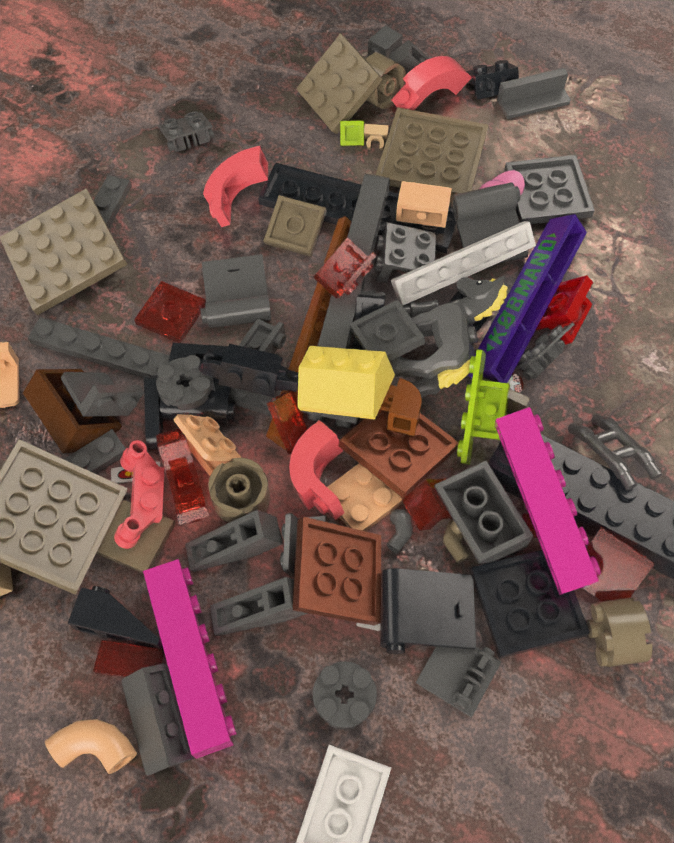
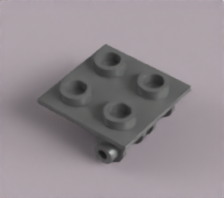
(192, 123)
(547, 349)
(459, 676)

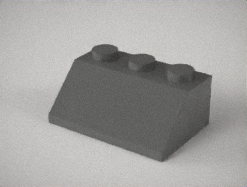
(484, 513)

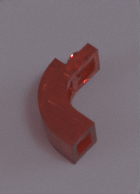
(182, 476)

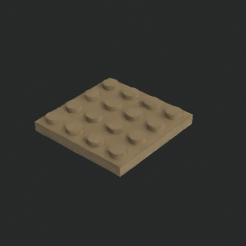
(432, 150)
(62, 251)
(53, 515)

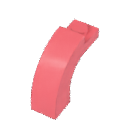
(429, 76)
(230, 178)
(308, 459)

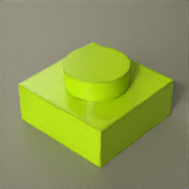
(352, 133)

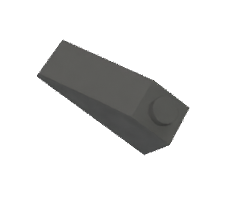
(235, 541)
(255, 608)

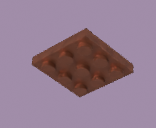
(396, 457)
(337, 572)

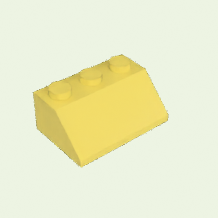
(343, 381)

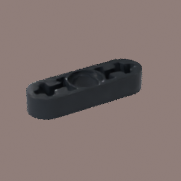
(153, 421)

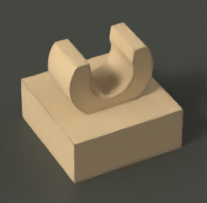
(375, 133)

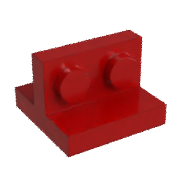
(568, 307)

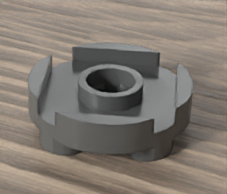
(176, 395)
(357, 708)

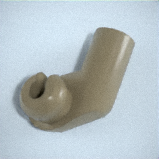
(452, 540)

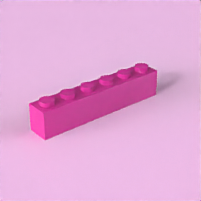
(546, 502)
(188, 659)

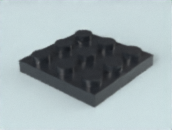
(525, 605)

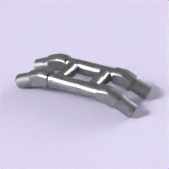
(616, 457)

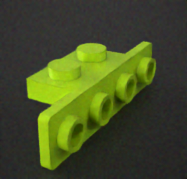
(486, 403)

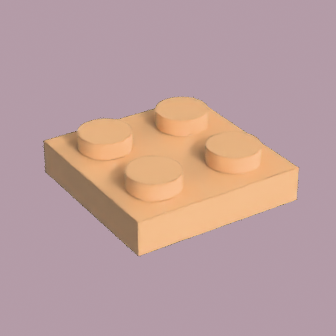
(363, 498)

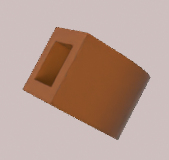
(403, 407)

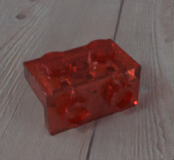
(343, 268)

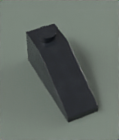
(103, 616)

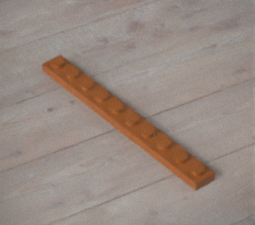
(314, 320)

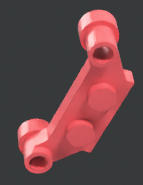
(145, 497)

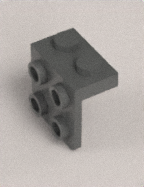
(402, 250)
(99, 396)

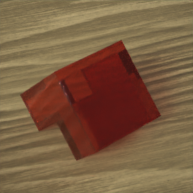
(426, 505)

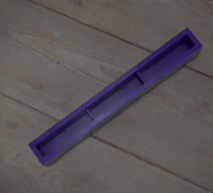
(530, 297)

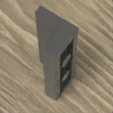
(533, 93)
(156, 718)

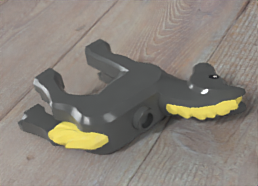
(453, 335)

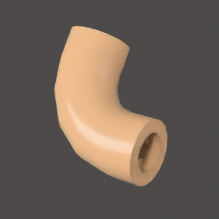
(91, 737)

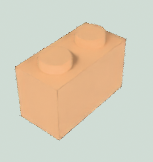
(423, 204)

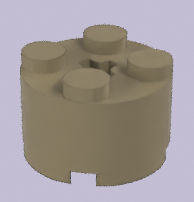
(392, 80)
(227, 485)
(620, 632)

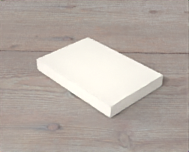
(344, 799)

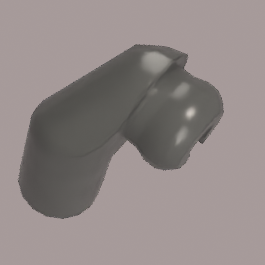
(403, 527)

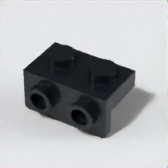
(488, 79)

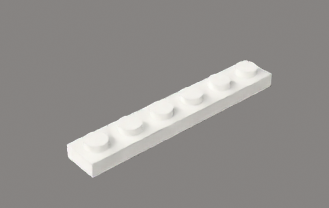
(463, 263)

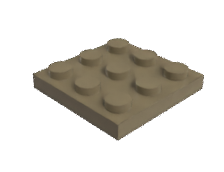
(339, 83)

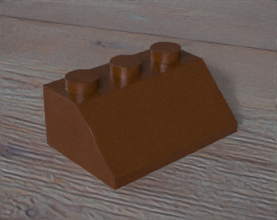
(60, 413)

